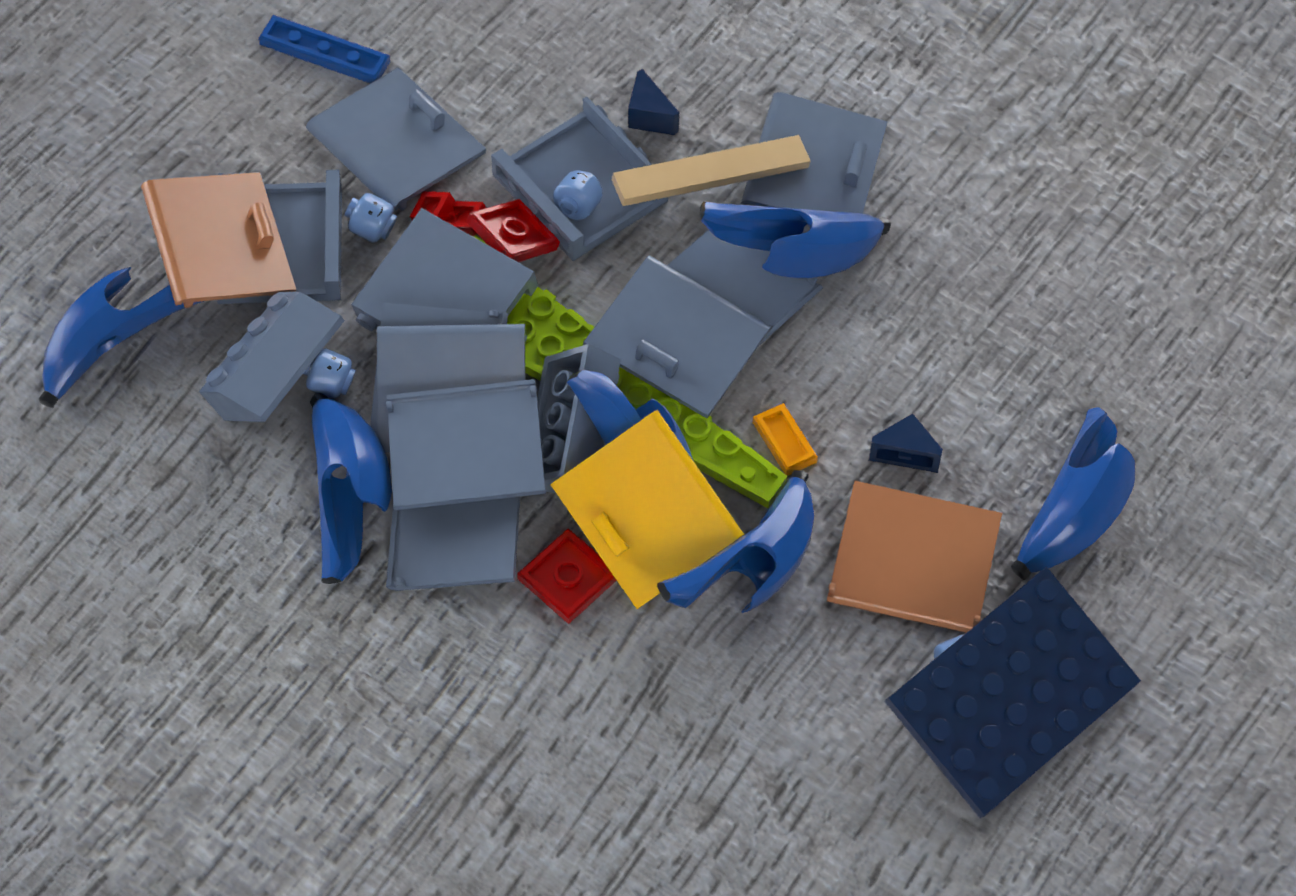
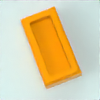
(784, 439)

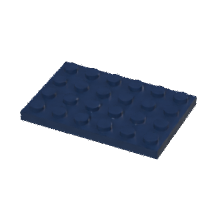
(1012, 692)

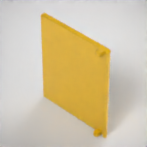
(646, 508)

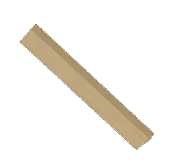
(710, 170)

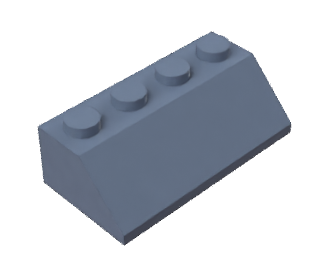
(270, 357)
(564, 424)

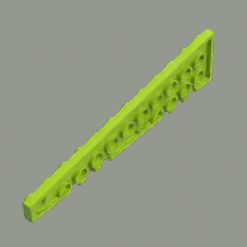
(715, 452)

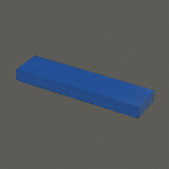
(324, 49)

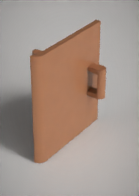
(217, 237)
(914, 557)

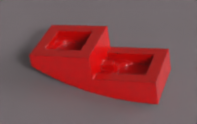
(445, 207)

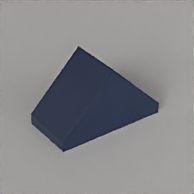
(651, 108)
(907, 446)

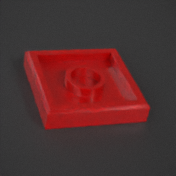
(513, 230)
(567, 576)

